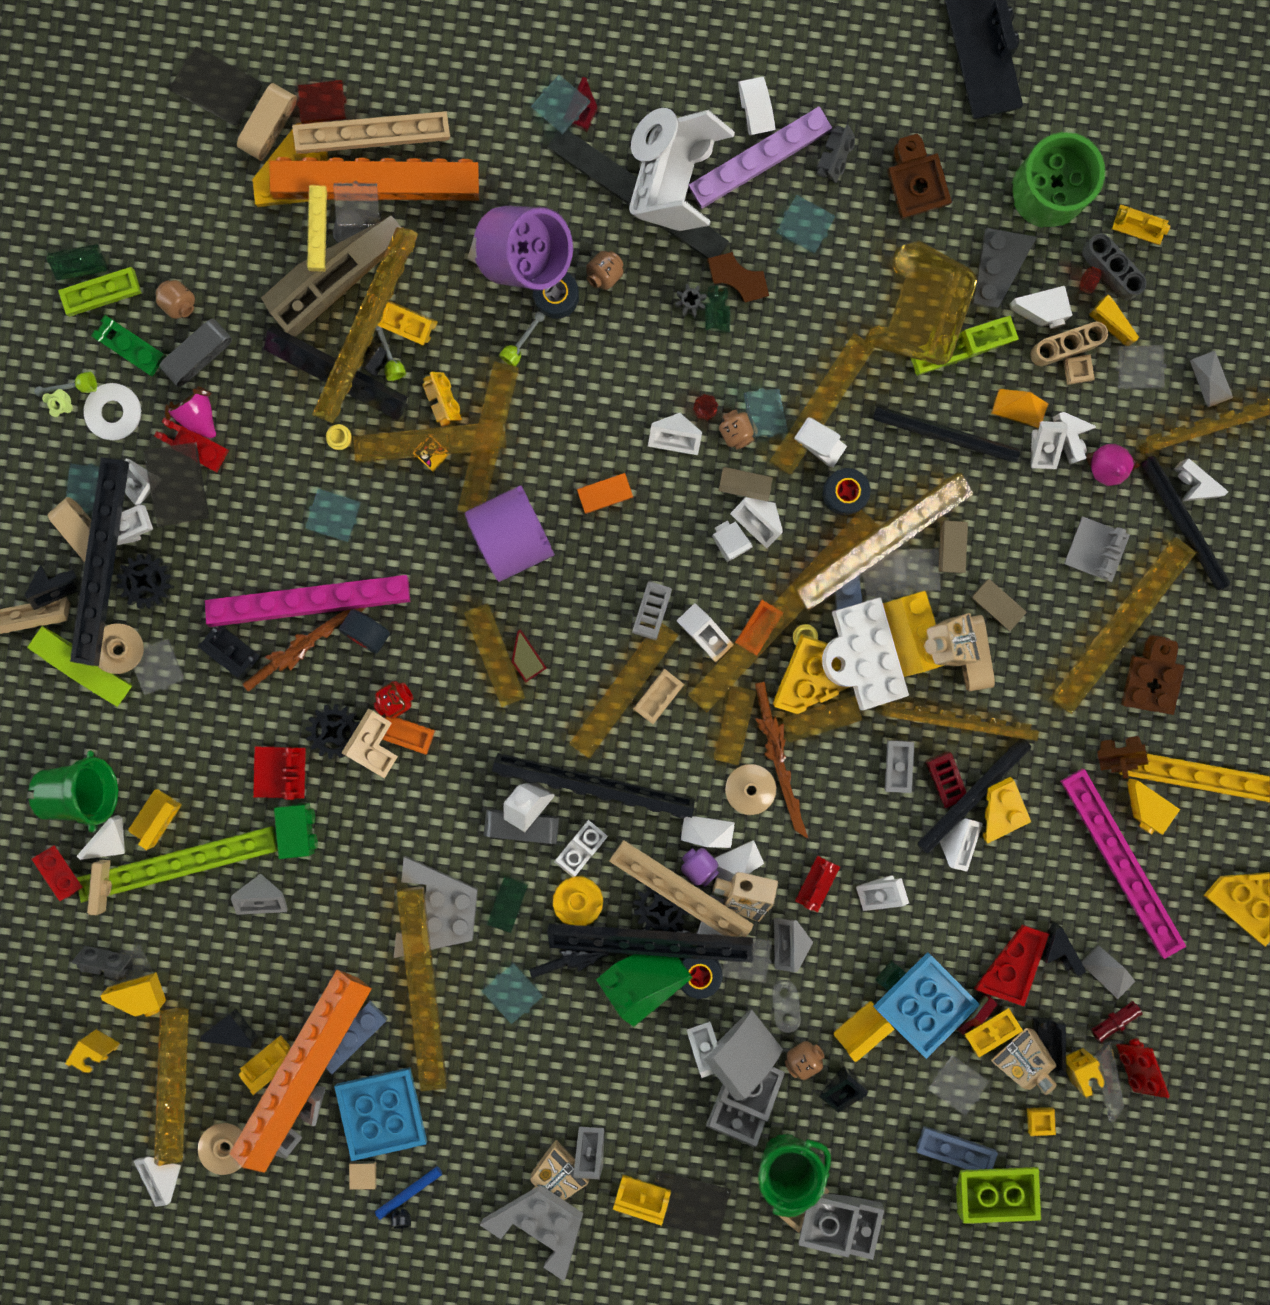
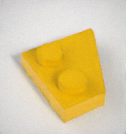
(1004, 810)

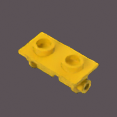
(1140, 225)
(438, 387)

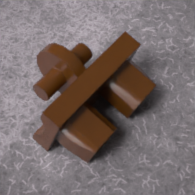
(1122, 758)

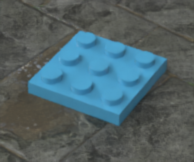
(926, 1005)
(380, 1114)

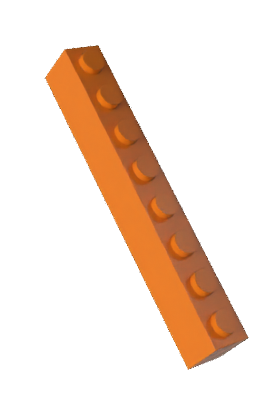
(394, 179)
(300, 1071)

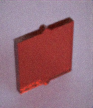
(321, 102)

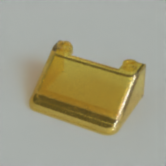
(928, 306)

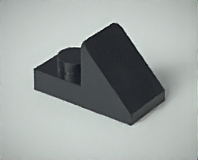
(374, 358)
(46, 591)
(1059, 945)

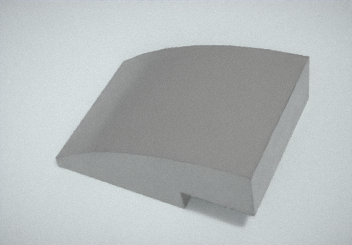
(744, 1056)
(746, 1117)
(842, 1226)

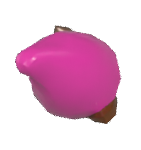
(194, 413)
(1111, 464)

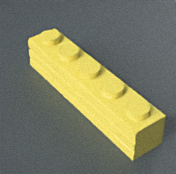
(317, 228)

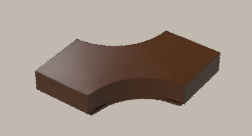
(748, 283)

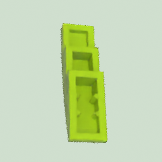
(975, 342)
(58, 653)

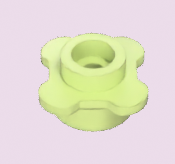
(63, 400)

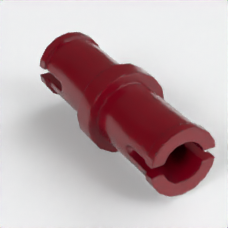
(1116, 1021)

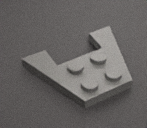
(448, 905)
(545, 1219)

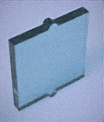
(560, 104)
(805, 224)
(765, 412)
(82, 485)
(333, 515)
(512, 993)

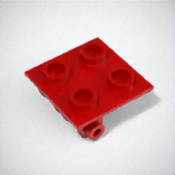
(279, 772)
(1142, 1069)

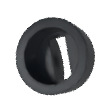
(400, 1219)

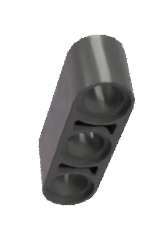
(1127, 270)
(195, 352)
(542, 830)

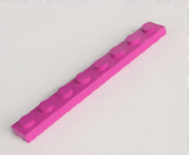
(307, 601)
(1123, 863)

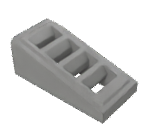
(657, 595)

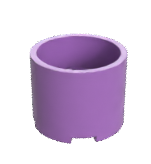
(523, 247)
(509, 533)

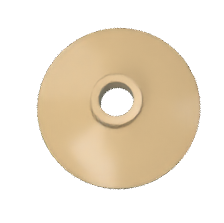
(120, 636)
(747, 776)
(212, 1153)

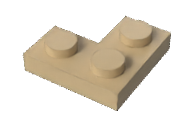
(365, 746)

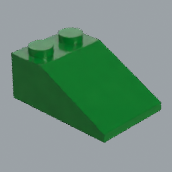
(642, 984)

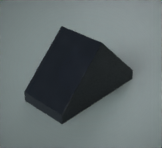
(231, 1031)
(843, 1090)

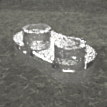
(786, 1005)

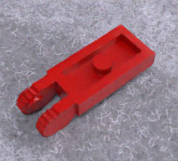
(209, 452)

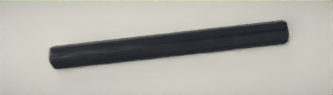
(946, 434)
(1185, 522)
(974, 795)

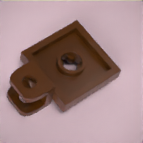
(915, 166)
(1159, 665)

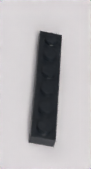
(320, 366)

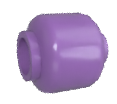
(699, 866)

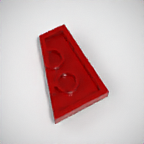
(1015, 966)

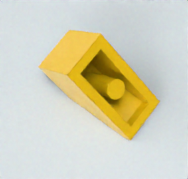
(1150, 808)
(136, 996)

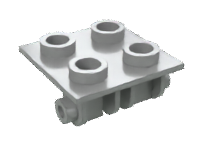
(1097, 549)

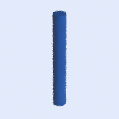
(408, 1192)

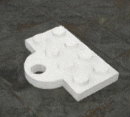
(865, 655)

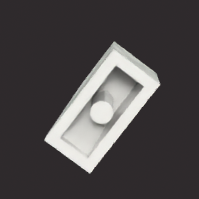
(1044, 307)
(731, 540)
(705, 632)
(526, 804)

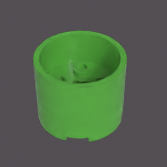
(1071, 164)

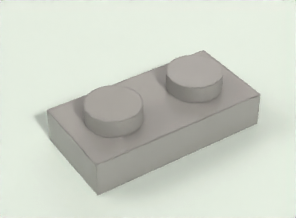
(899, 766)

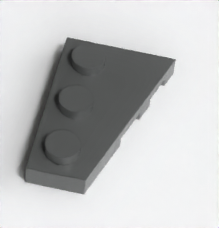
(998, 265)

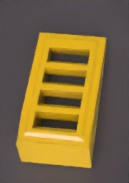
(1111, 316)

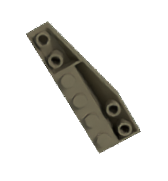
(307, 294)

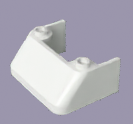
(664, 181)

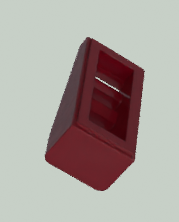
(940, 759)

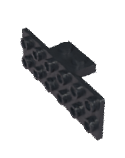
(985, 52)

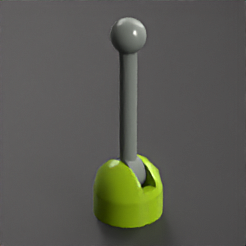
(512, 354)
(393, 369)
(83, 382)

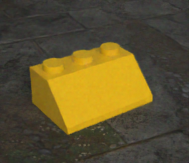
(908, 623)

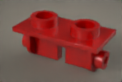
(57, 873)
(817, 884)

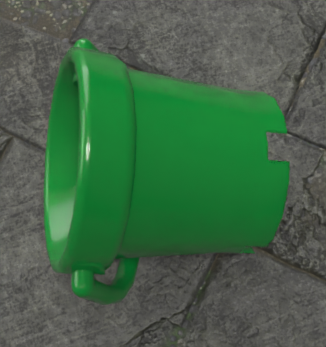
(76, 792)
(793, 1174)

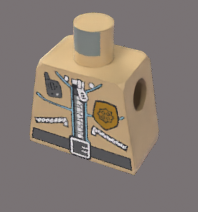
(953, 642)
(747, 894)
(1027, 1062)
(556, 1172)

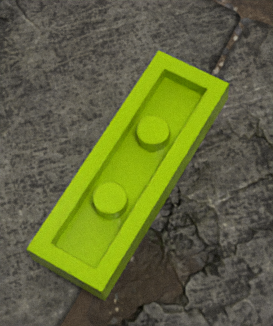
(99, 291)

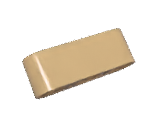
(266, 121)
(1080, 340)
(72, 524)
(979, 674)

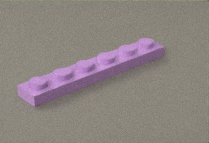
(760, 157)

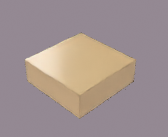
(1078, 369)
(362, 1175)

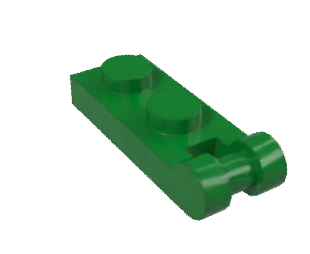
(129, 346)

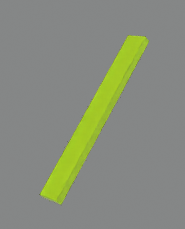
(186, 861)

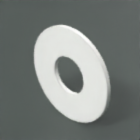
(669, 123)
(121, 428)

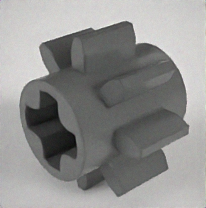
(694, 293)

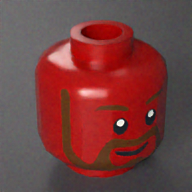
(393, 699)

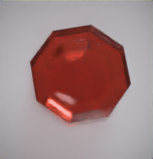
(1090, 279)
(705, 407)

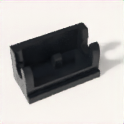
(229, 651)
(1053, 1035)

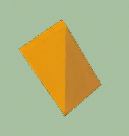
(1020, 407)

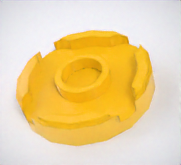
(578, 901)

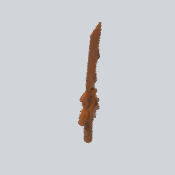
(297, 650)
(775, 752)

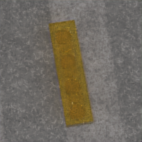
(494, 655)

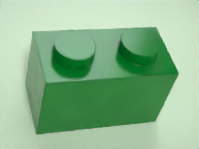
(295, 830)

